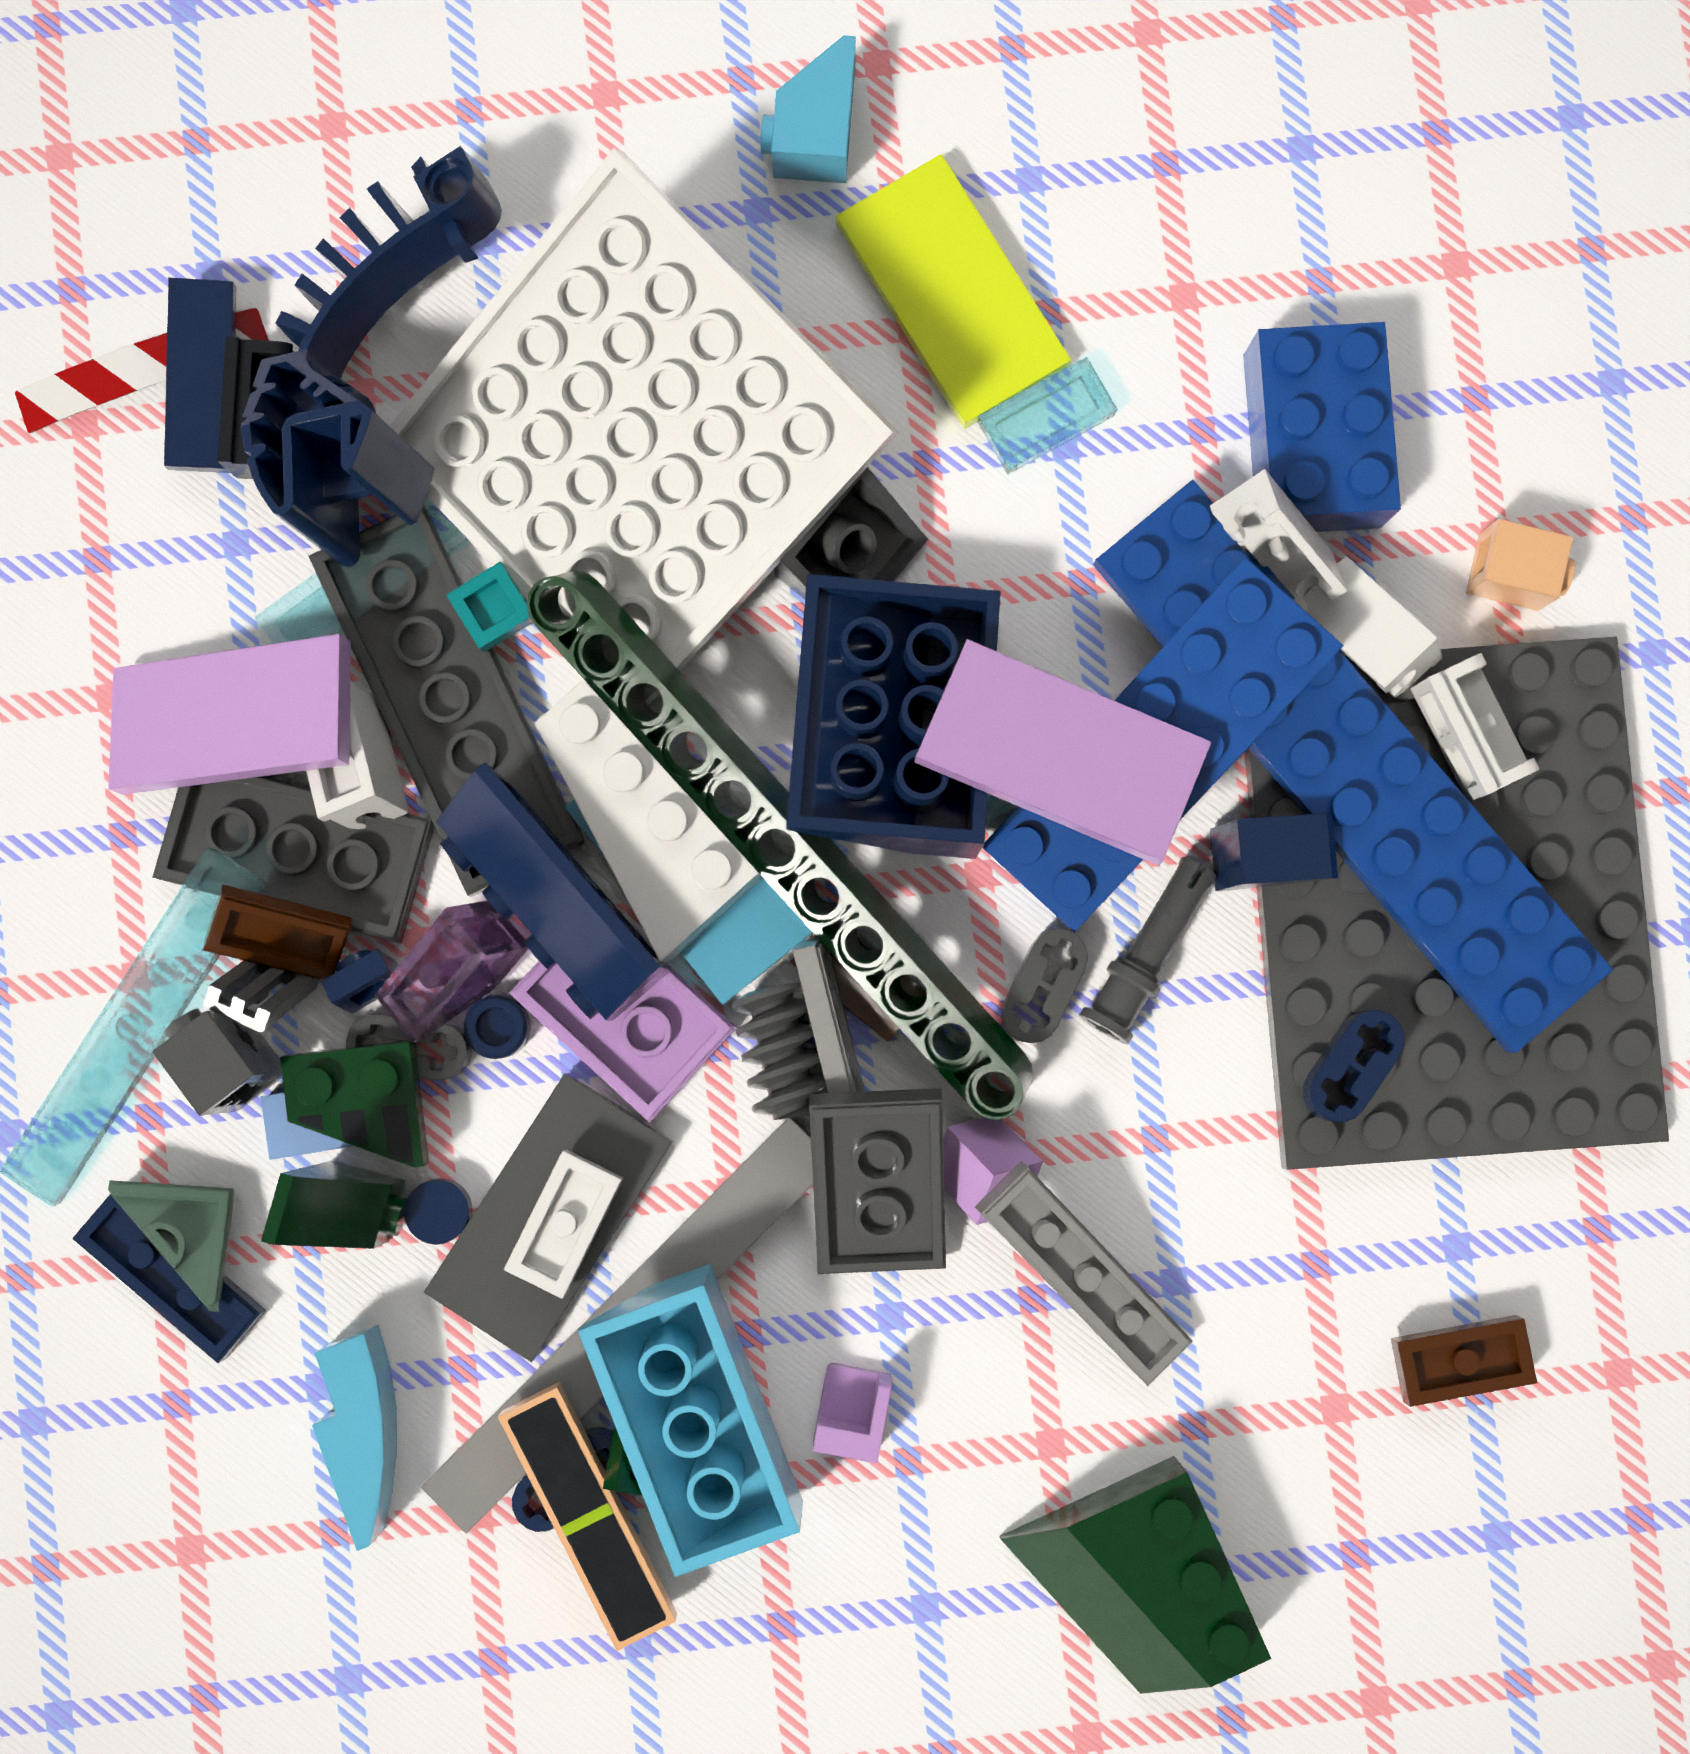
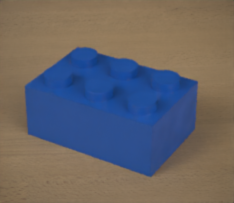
(1325, 421)

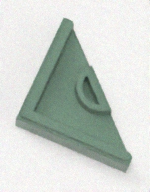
(186, 1227)

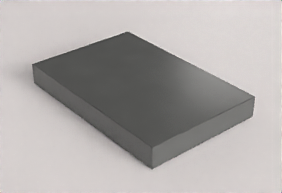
(878, 1180)

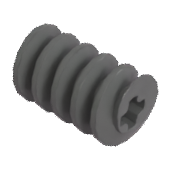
(779, 1050)

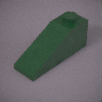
(335, 1207)

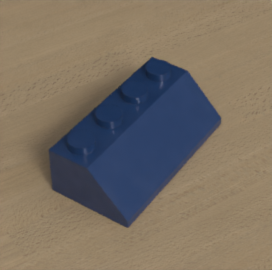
(550, 894)

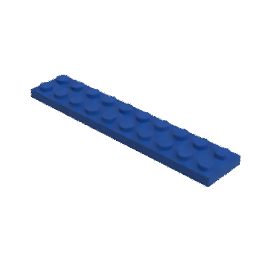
(1389, 801)

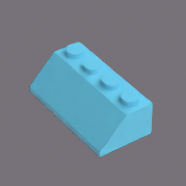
(693, 1421)

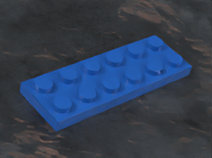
(1216, 678)

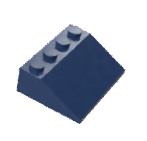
(865, 698)

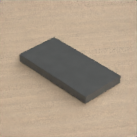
(306, 861)
(473, 1272)

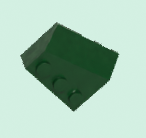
(1146, 1581)

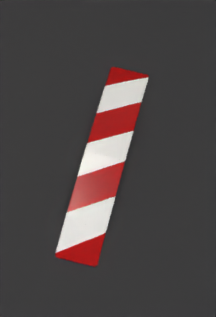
(109, 377)

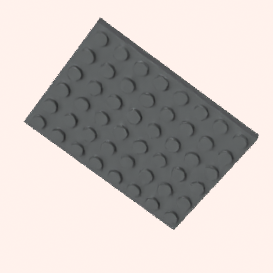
(1454, 1087)

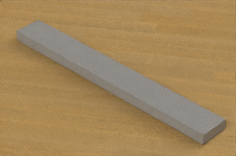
(714, 1234)

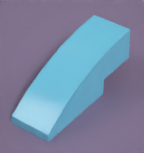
(361, 1431)

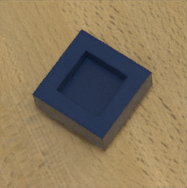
(358, 979)

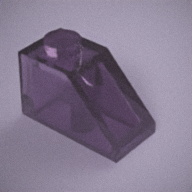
(451, 968)

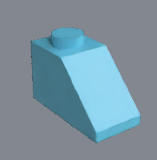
(813, 118)

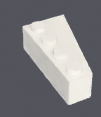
(653, 835)

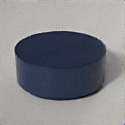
(497, 1027)
(438, 1211)

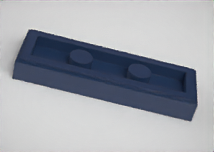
(197, 328)
(135, 1261)

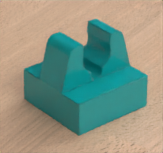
(490, 606)

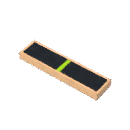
(587, 1516)

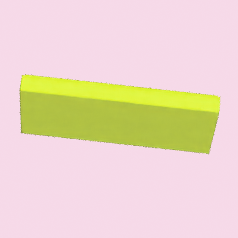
(952, 290)

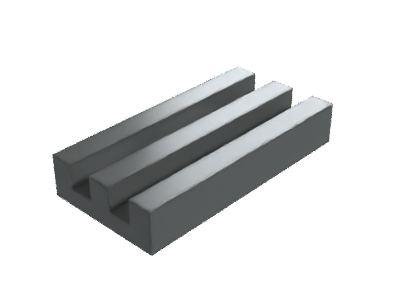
(250, 985)

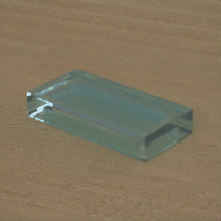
(1047, 415)

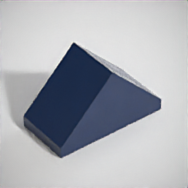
(1273, 851)

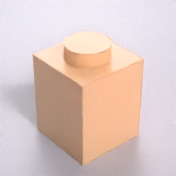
(1521, 565)

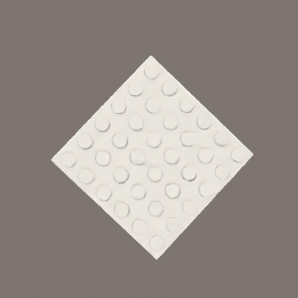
(638, 419)

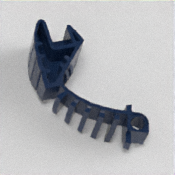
(308, 430)

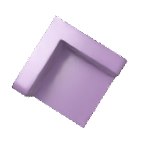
(978, 1158)
(852, 1412)

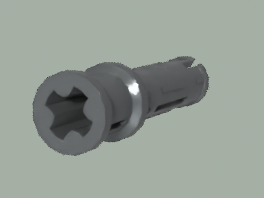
(1135, 976)

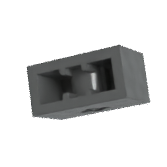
(217, 1061)

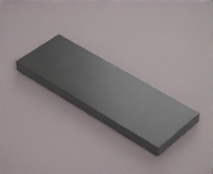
(443, 693)

